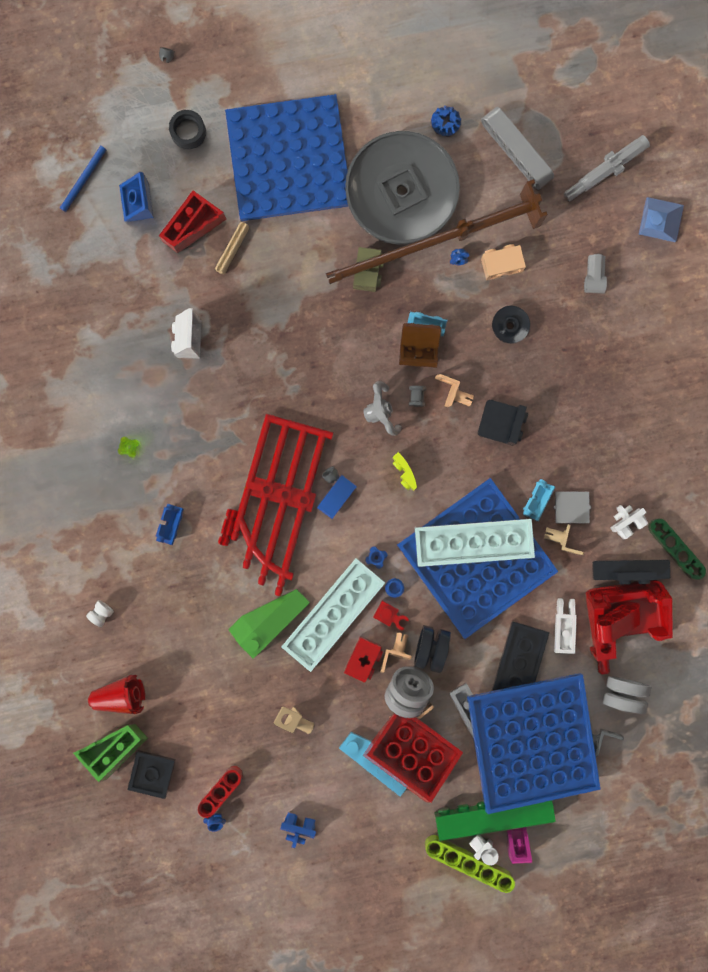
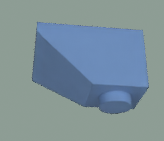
(661, 219)

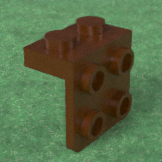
(419, 345)

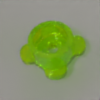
(123, 447)

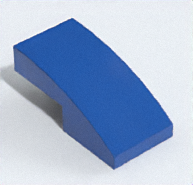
(336, 497)

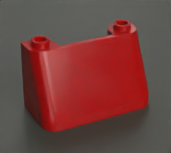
(654, 608)

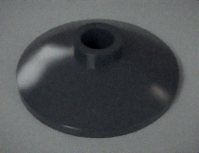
(517, 318)

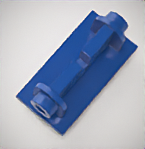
(168, 532)

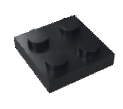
(151, 774)

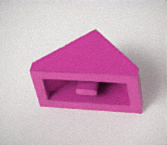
(518, 846)

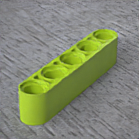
(474, 871)

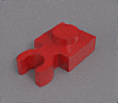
(387, 614)

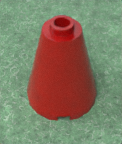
(120, 696)

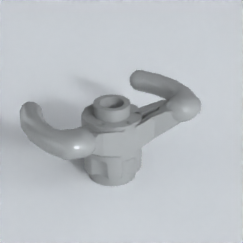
(381, 410)

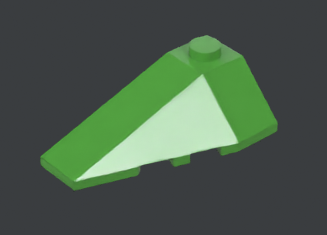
(263, 624)

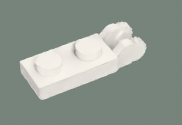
(565, 628)

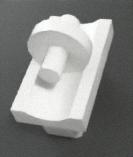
(636, 517)
(484, 850)

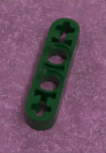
(676, 549)

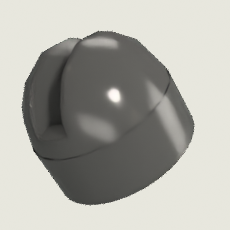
(166, 53)
(331, 475)

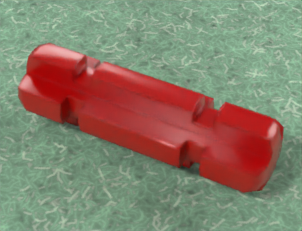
(227, 527)

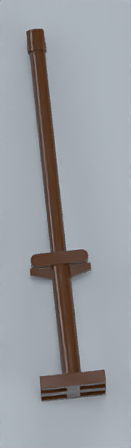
(529, 205)

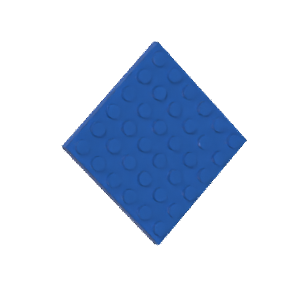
(287, 157)
(479, 590)
(533, 743)

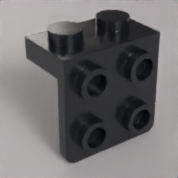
(502, 422)

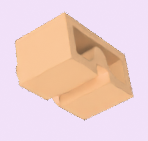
(503, 262)

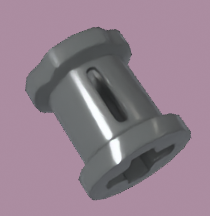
(417, 396)

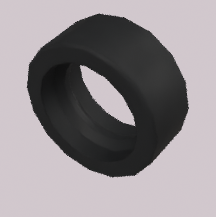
(181, 116)

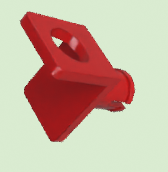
(603, 656)

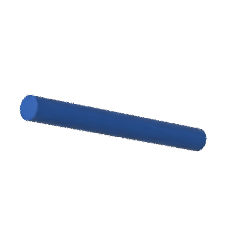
(83, 178)

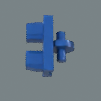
(307, 830)

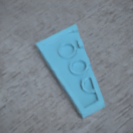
(355, 747)

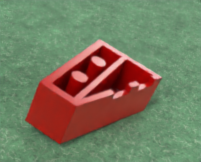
(191, 222)

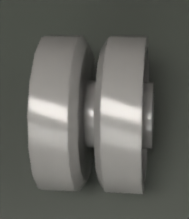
(409, 692)
(627, 695)

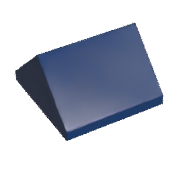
(136, 198)

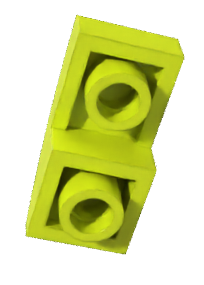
(408, 479)

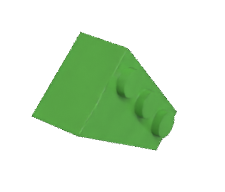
(109, 753)

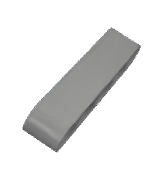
(517, 147)

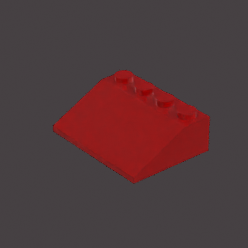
(413, 755)

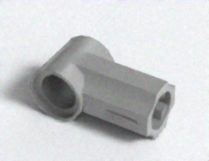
(595, 280)

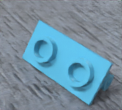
(420, 318)
(539, 500)

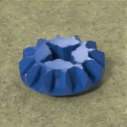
(449, 128)

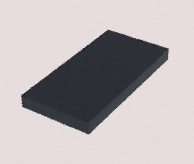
(520, 656)

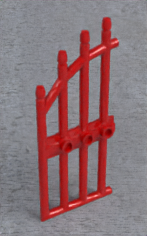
(279, 493)

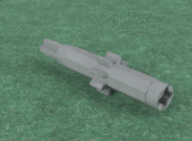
(613, 164)

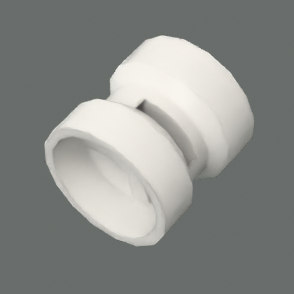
(100, 613)

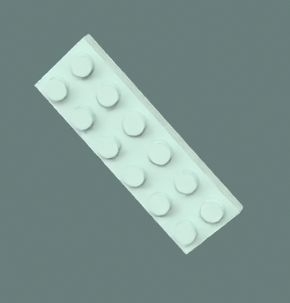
(474, 542)
(333, 615)

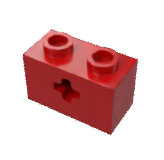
(355, 668)

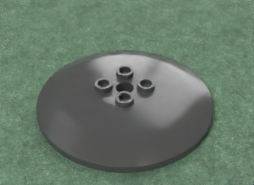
(409, 162)

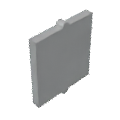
(572, 507)

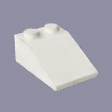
(187, 335)

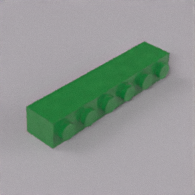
(474, 820)

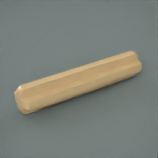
(232, 248)

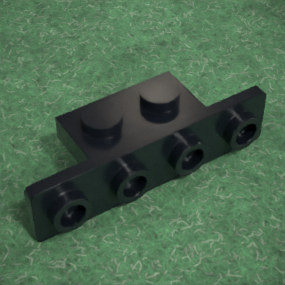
(629, 570)

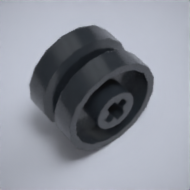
(435, 649)

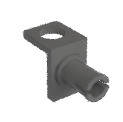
(597, 739)

